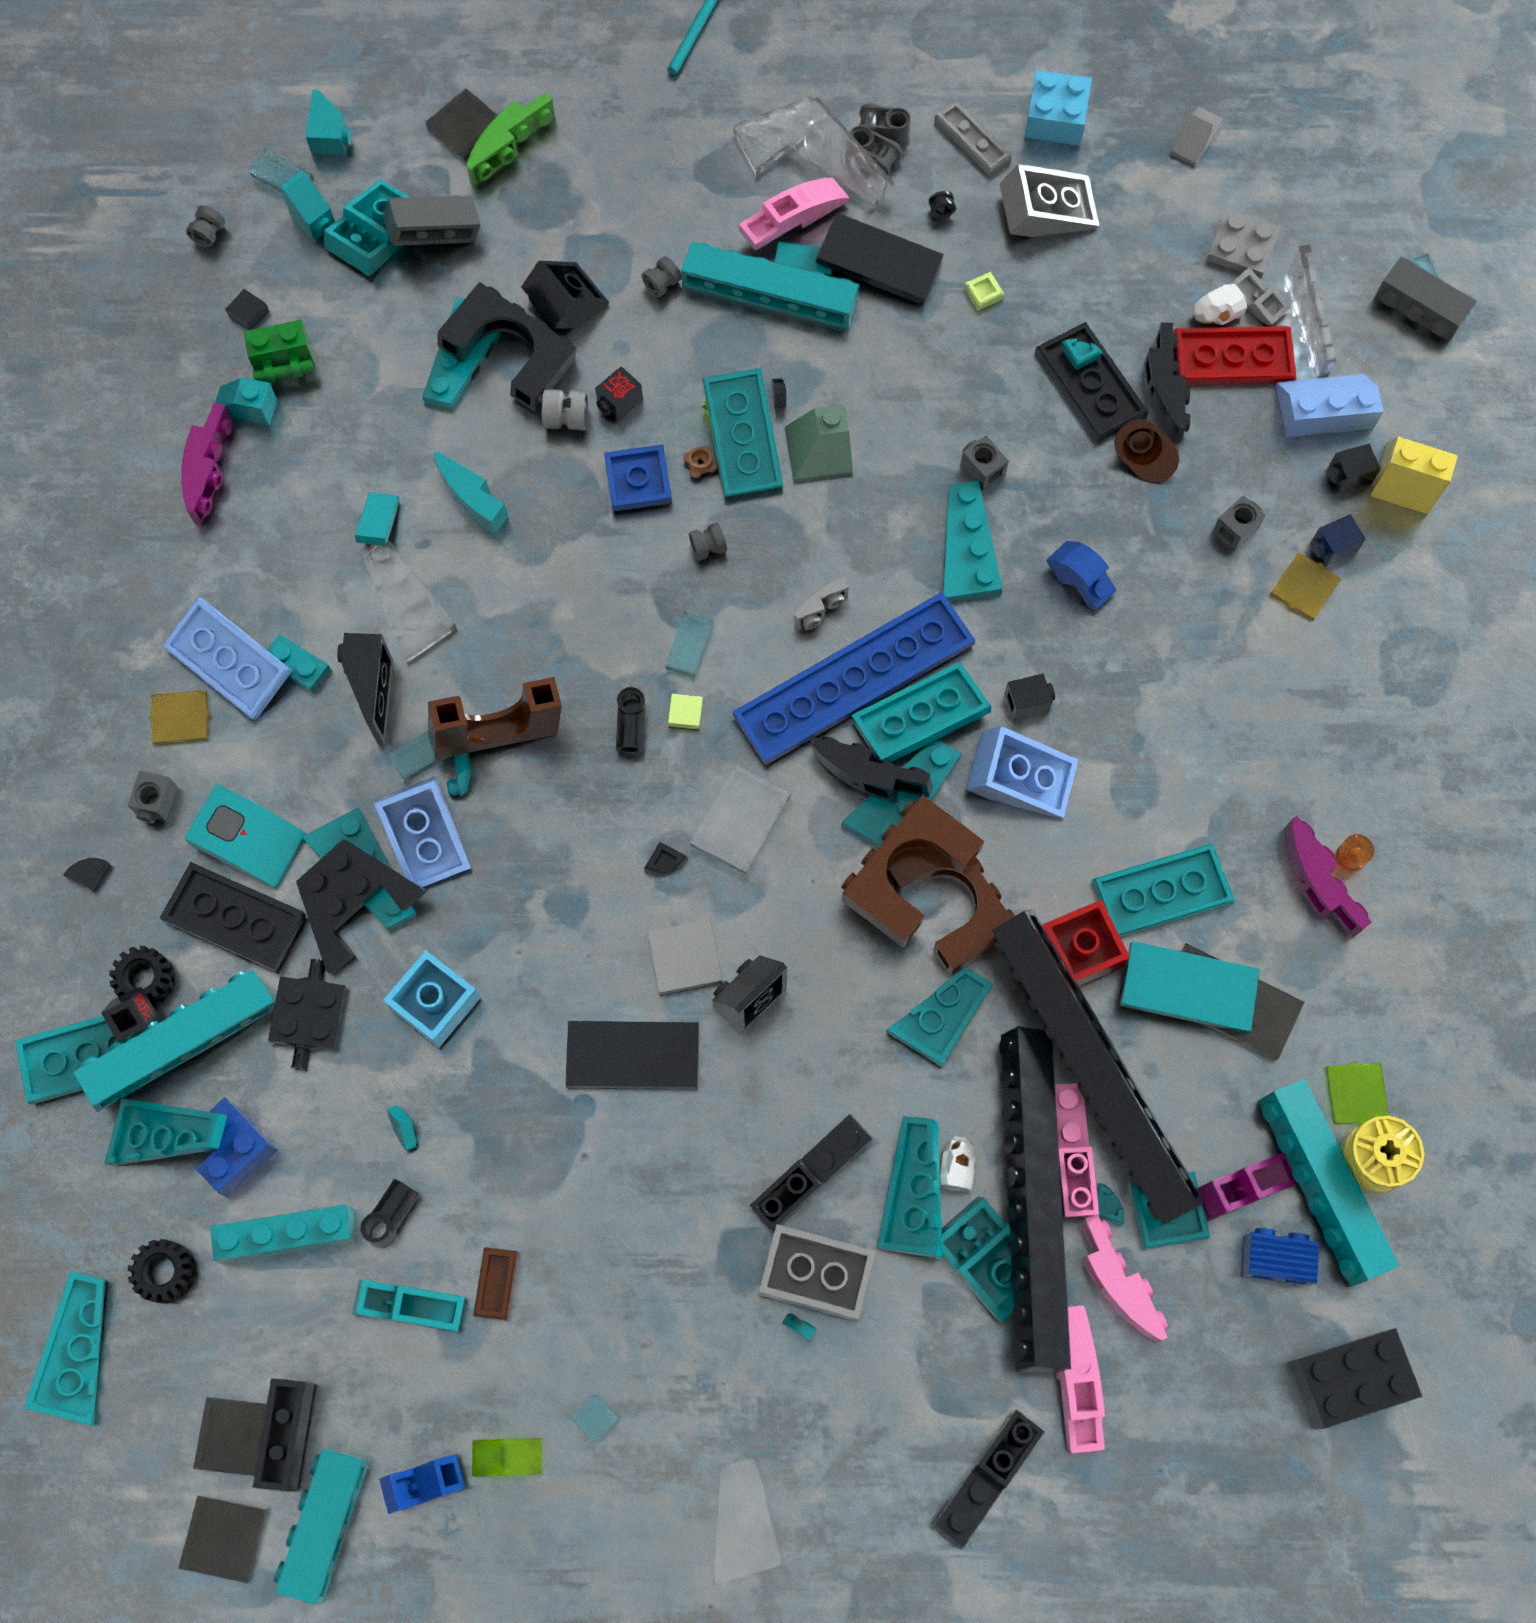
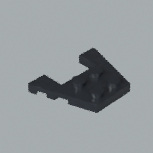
(339, 888)

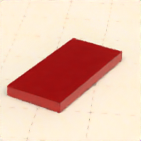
(1235, 355)

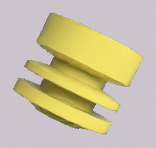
(1372, 1168)

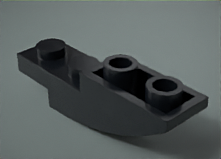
(1165, 387)
(858, 768)
(811, 1172)
(988, 1479)

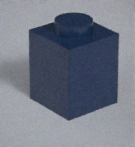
(1337, 540)

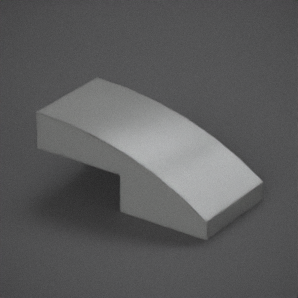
(1261, 302)

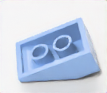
(1022, 773)
(422, 832)

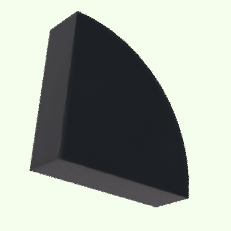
(779, 392)
(665, 860)
(87, 872)

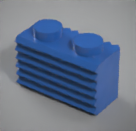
(1281, 1258)

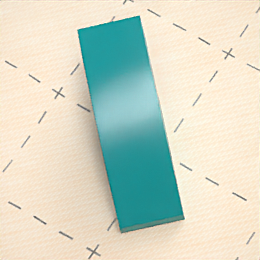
(471, 493)
(408, 1305)

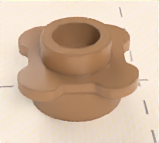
(700, 453)

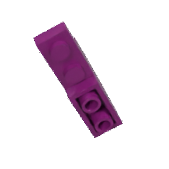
(199, 468)
(1313, 871)

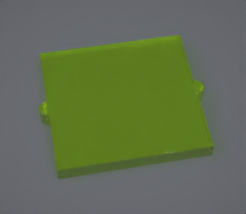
(1357, 1092)

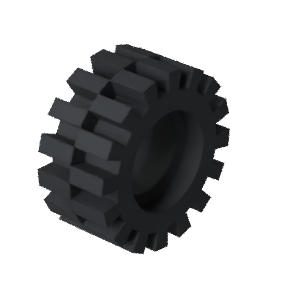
(143, 957)
(176, 1285)

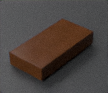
(495, 1284)

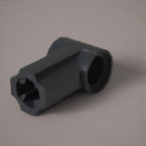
(630, 722)
(391, 1211)

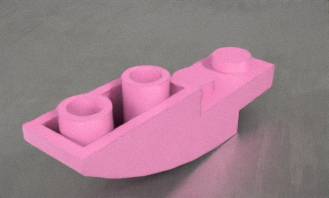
(791, 208)
(1075, 1155)
(1127, 1295)
(1082, 1388)

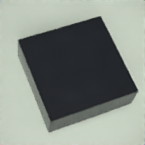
(246, 309)

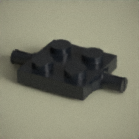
(307, 1014)

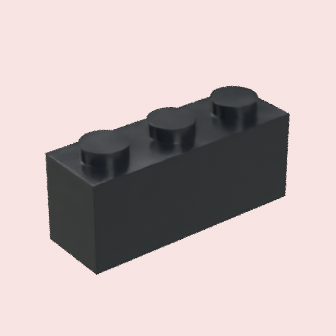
(283, 1435)

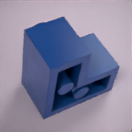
(240, 1153)

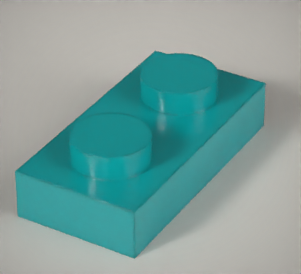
(306, 668)

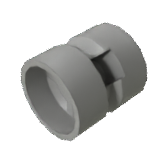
(554, 409)

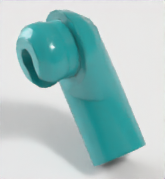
(463, 775)

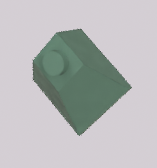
(819, 444)

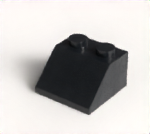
(563, 293)

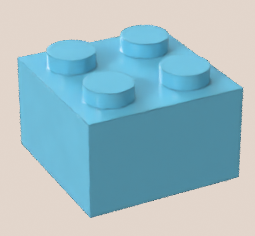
(1058, 107)
(432, 998)

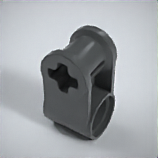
(887, 121)
(877, 146)

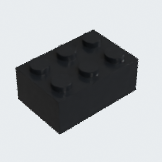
(1355, 1379)

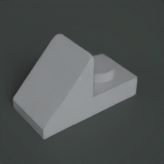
(1196, 135)

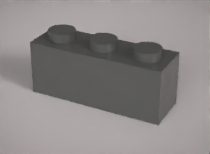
(431, 220)
(1425, 298)

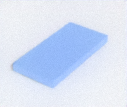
(227, 658)

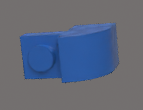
(1085, 569)
(422, 1484)

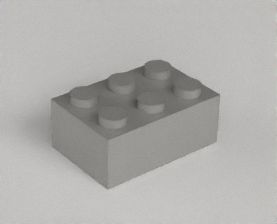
(817, 1273)

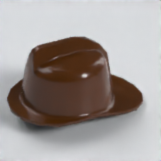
(1146, 450)

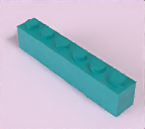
(769, 284)
(174, 1040)
(1328, 1183)

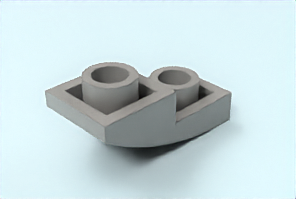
(812, 611)

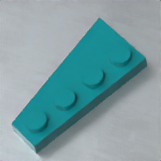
(356, 830)

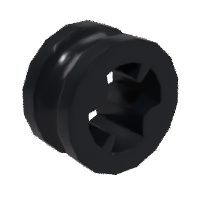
(942, 204)

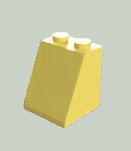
(1413, 474)

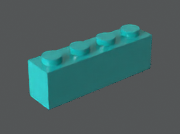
(283, 1234)
(321, 1526)

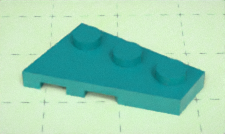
(942, 1018)

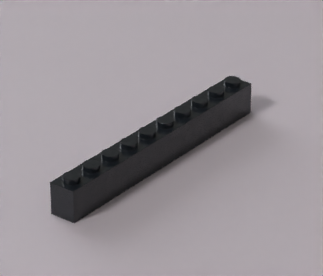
(1098, 1067)
(1034, 1202)

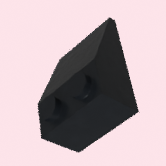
(368, 669)
(751, 991)

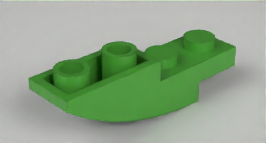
(499, 140)

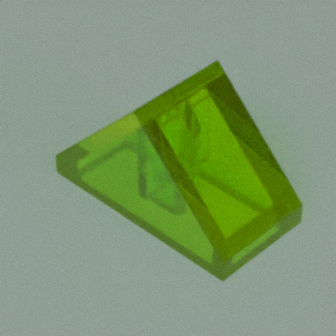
(507, 1457)

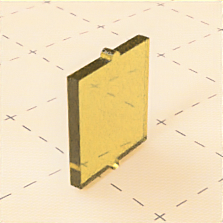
(1305, 586)
(179, 717)

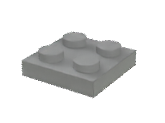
(1243, 243)

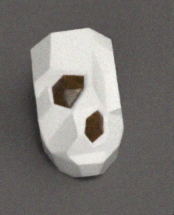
(1221, 305)
(957, 1165)

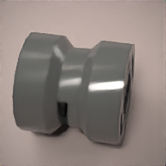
(205, 226)
(661, 276)
(710, 540)

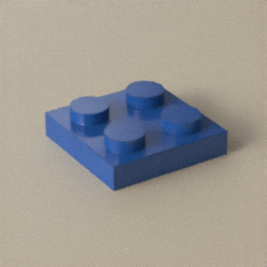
(638, 477)

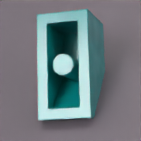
(326, 127)
(307, 205)
(248, 400)

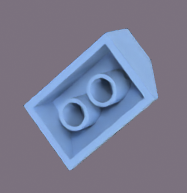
(1329, 405)

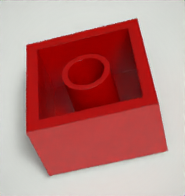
(1088, 942)

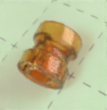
(1350, 859)

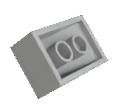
(1047, 202)

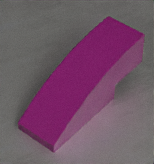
(1247, 1186)

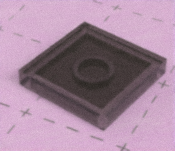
(461, 122)
(230, 1436)
(223, 1539)

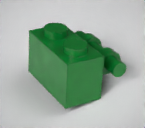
(279, 351)

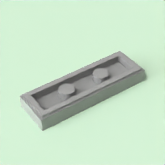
(973, 138)

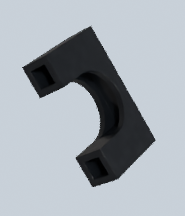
(488, 312)

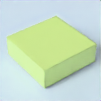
(984, 291)
(685, 711)

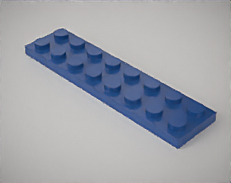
(853, 678)

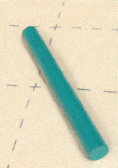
(691, 36)

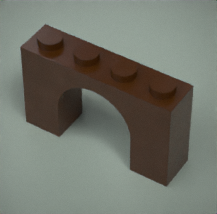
(530, 718)
(922, 827)
(975, 937)

